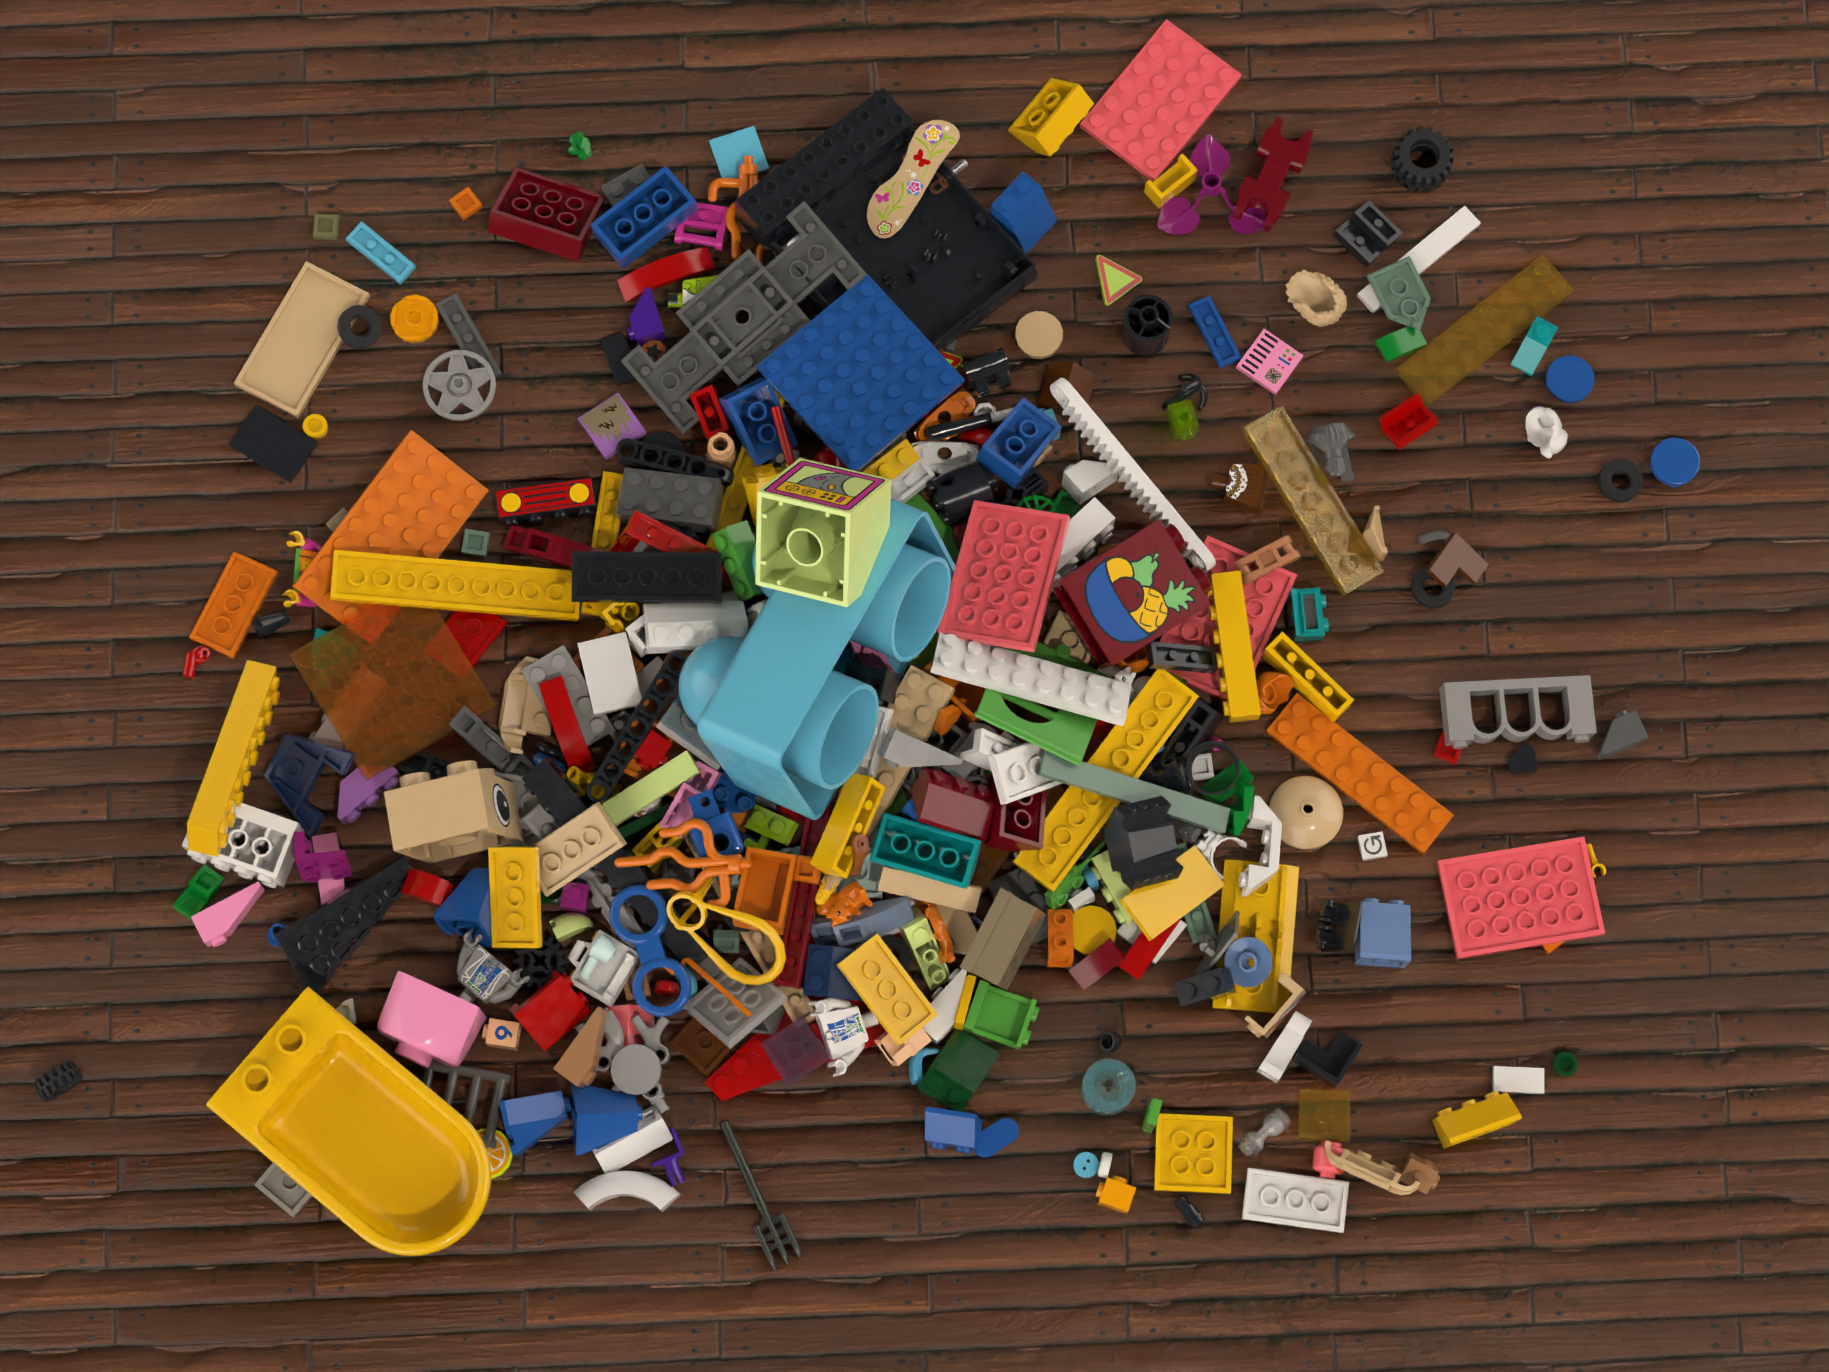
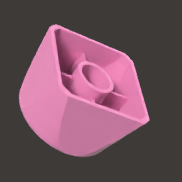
(428, 1022)

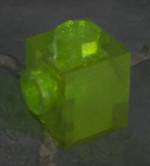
(1182, 420)

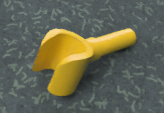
(1593, 860)

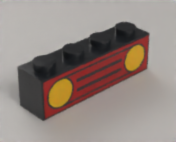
(546, 501)

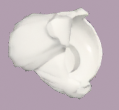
(1545, 430)

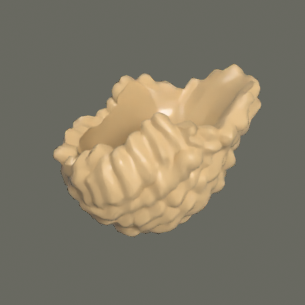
(1316, 297)

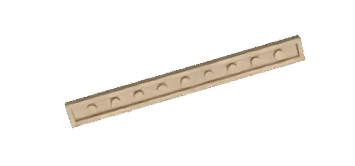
(764, 954)

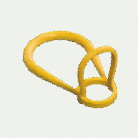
(696, 899)

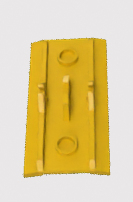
(1268, 917)

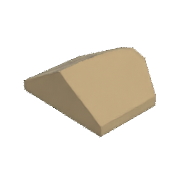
(1374, 535)

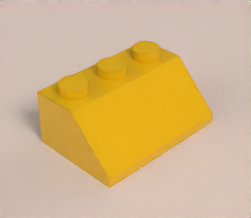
(1051, 116)
(1475, 1118)

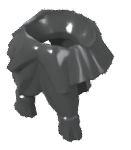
(1330, 449)

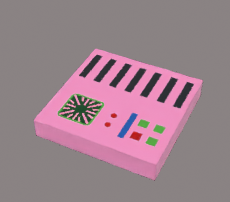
(1269, 361)

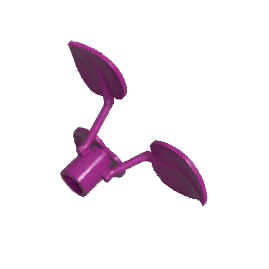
(1211, 161)

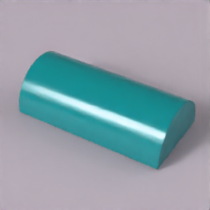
(926, 851)

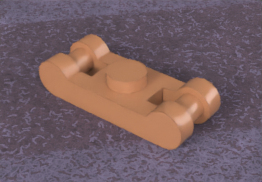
(1267, 560)

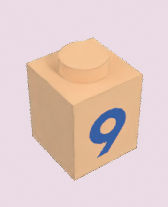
(502, 1034)

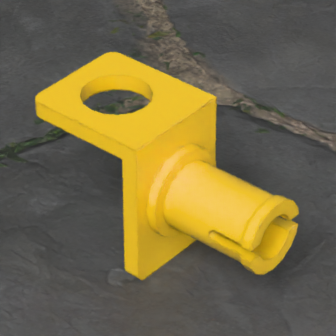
(583, 779)

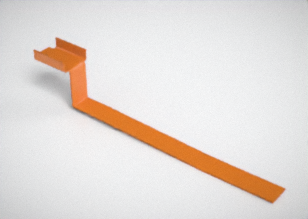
(714, 983)

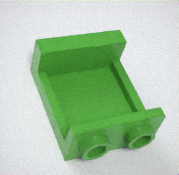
(1001, 1016)

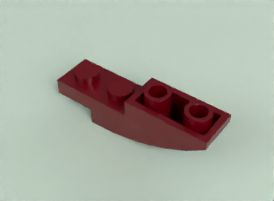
(543, 545)

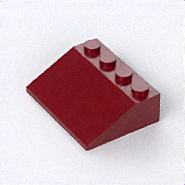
(545, 214)

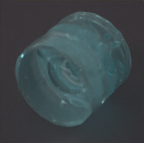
(1094, 1093)

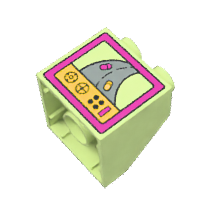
(820, 530)

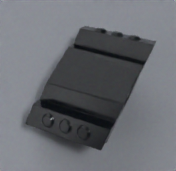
(1143, 843)

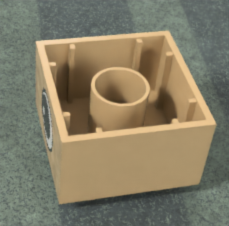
(452, 813)

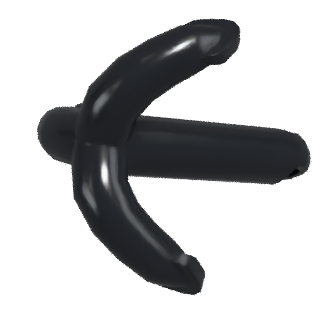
(1188, 390)

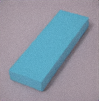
(380, 253)

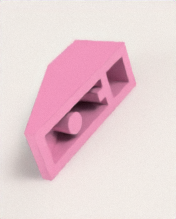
(224, 917)

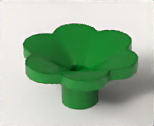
(580, 146)

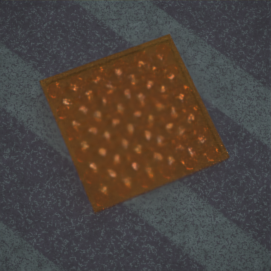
(390, 683)

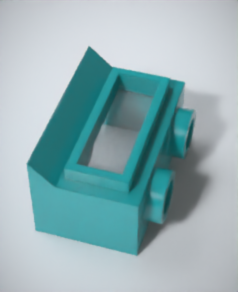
(1308, 614)

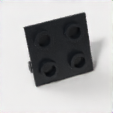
(1340, 928)

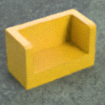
(1171, 182)

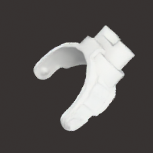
(1210, 842)

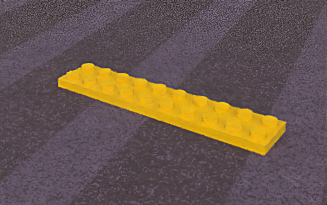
(452, 585)
(1124, 750)

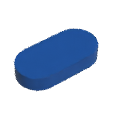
(997, 1137)

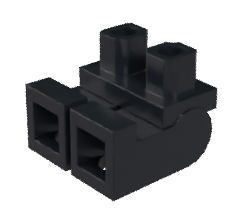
(986, 368)

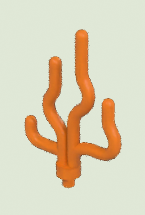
(747, 178)
(718, 864)

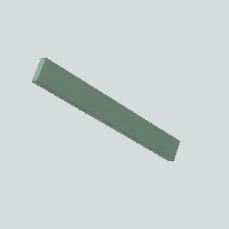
(1131, 790)

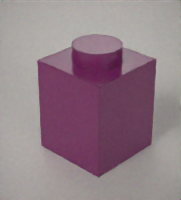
(575, 898)

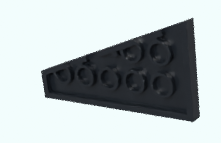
(335, 929)

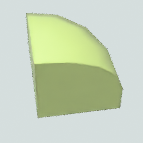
(569, 925)

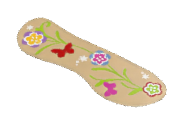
(899, 195)

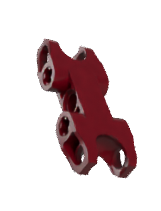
(1266, 190)

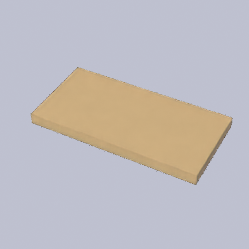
(299, 340)

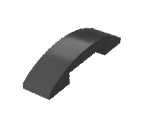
(488, 743)

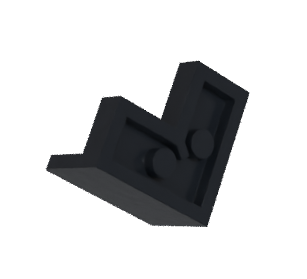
(1328, 1065)

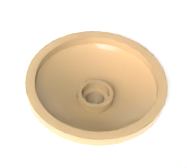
(1307, 829)

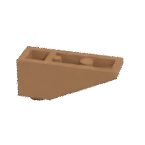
(583, 1054)

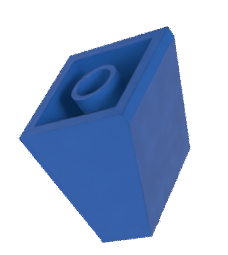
(1024, 212)

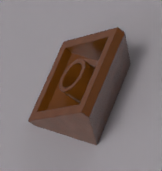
(1076, 375)

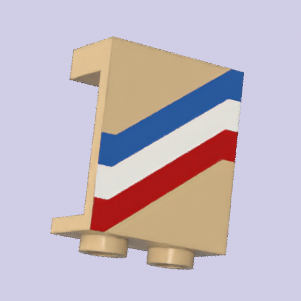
(1297, 993)

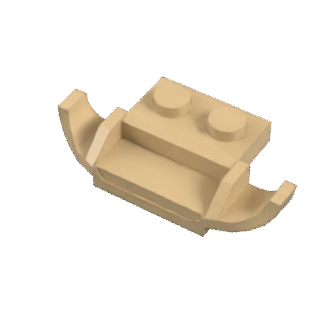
(521, 710)
(1362, 1167)

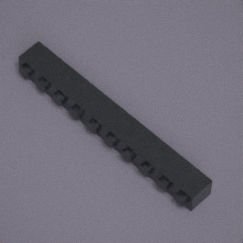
(566, 802)

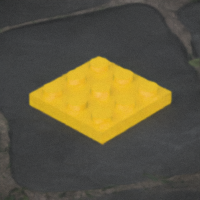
(1193, 1153)

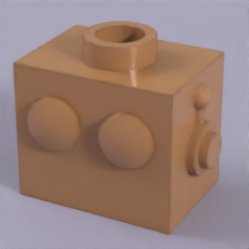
(1420, 1170)

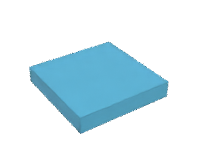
(731, 149)

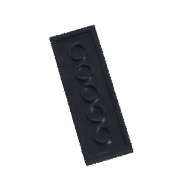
(646, 577)

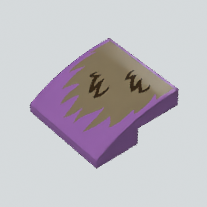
(610, 424)

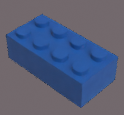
(644, 217)

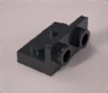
(1167, 774)

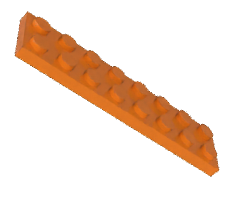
(1359, 773)

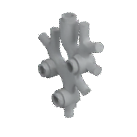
(615, 1041)

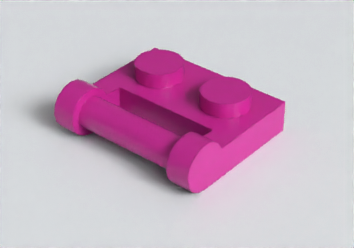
(707, 218)

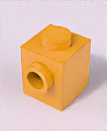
(1115, 1194)

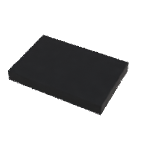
(273, 444)

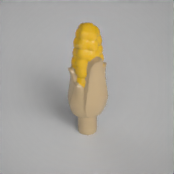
(826, 888)

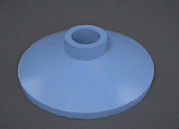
(1238, 959)

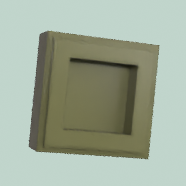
(326, 226)

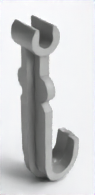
(603, 898)

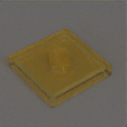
(1324, 1115)

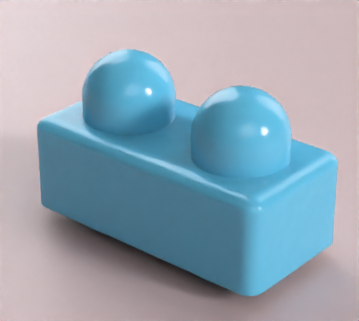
(779, 698)

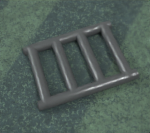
(477, 1076)

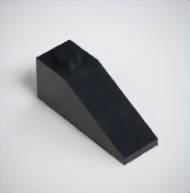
(1195, 729)

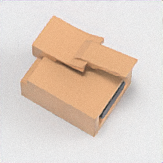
(898, 1054)

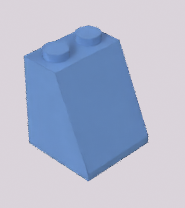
(1384, 934)

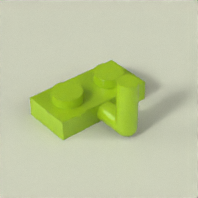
(770, 827)

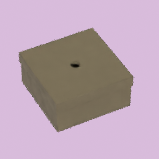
(1003, 939)

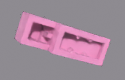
(680, 808)

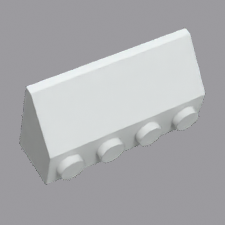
(688, 625)

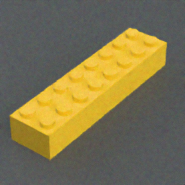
(232, 759)

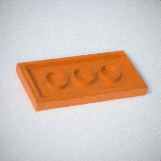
(233, 605)

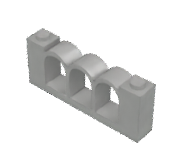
(1576, 700)

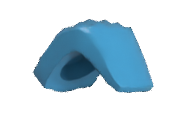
(915, 1064)

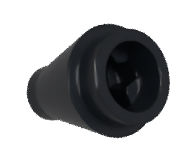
(269, 622)

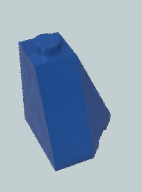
(468, 908)
(601, 1117)
(533, 1118)

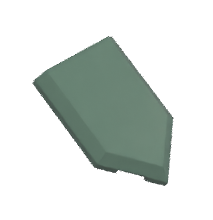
(1401, 293)

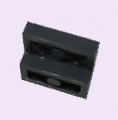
(1367, 233)

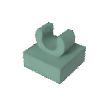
(726, 940)

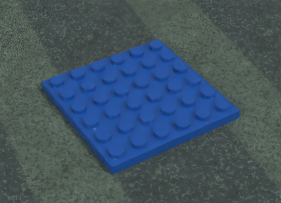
(860, 374)

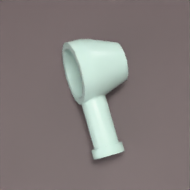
(601, 950)

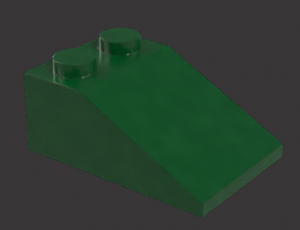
(958, 1071)

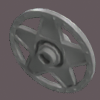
(459, 385)

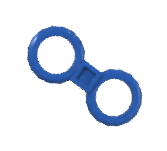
(650, 951)

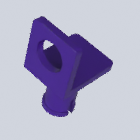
(671, 1163)

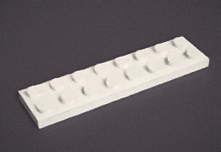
(1031, 678)

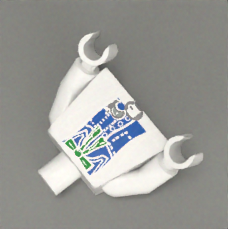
(842, 1030)

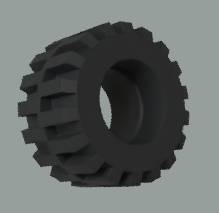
(1426, 142)

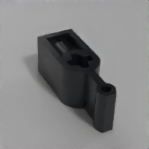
(1031, 484)

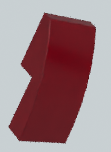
(1097, 964)

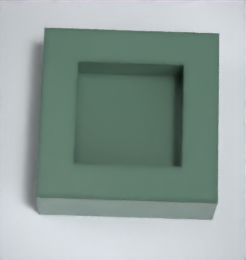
(475, 543)

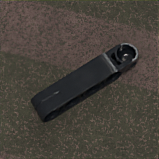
(667, 455)

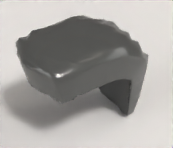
(1433, 535)

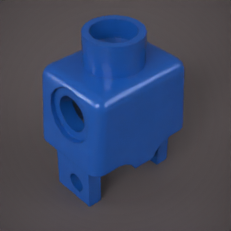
(721, 825)

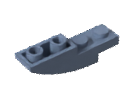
(879, 919)

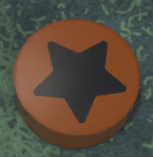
(654, 349)

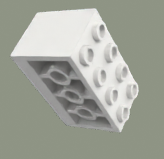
(260, 832)

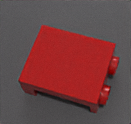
(551, 1011)

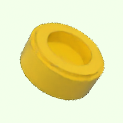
(315, 426)

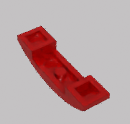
(666, 271)
(566, 724)

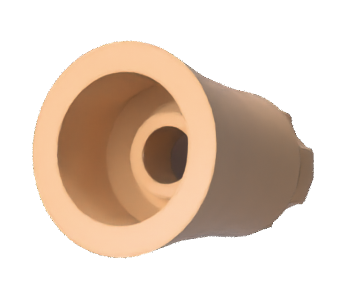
(726, 457)

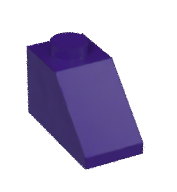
(645, 320)

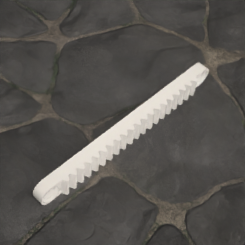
(1128, 471)

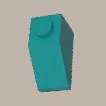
(1534, 346)

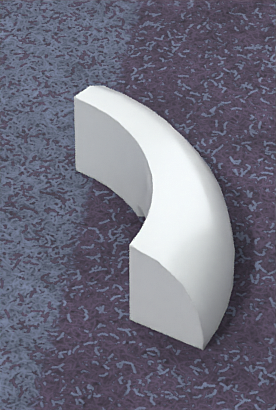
(626, 1184)

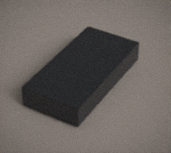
(615, 350)

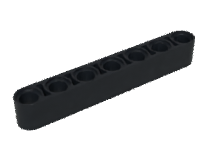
(633, 740)

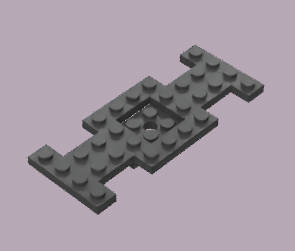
(767, 296)

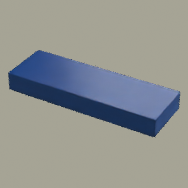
(1214, 332)

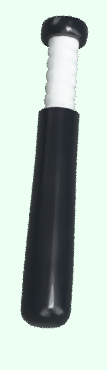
(966, 424)

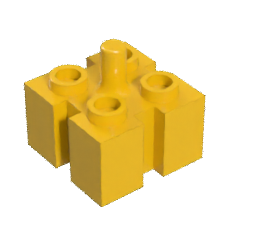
(619, 614)

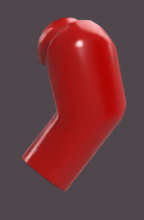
(193, 659)

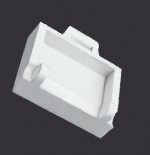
(606, 978)

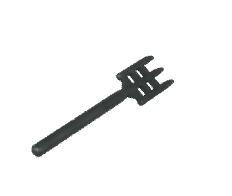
(768, 1220)

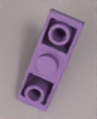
(358, 793)

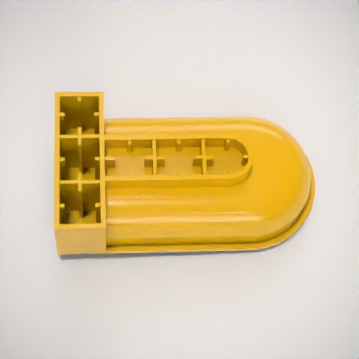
(358, 1131)

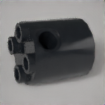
(1146, 325)
(959, 488)

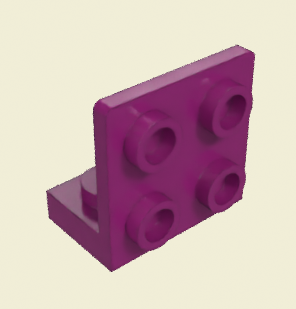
(319, 865)

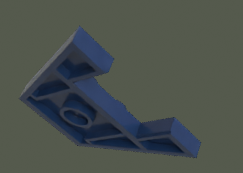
(296, 771)

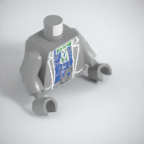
(485, 975)

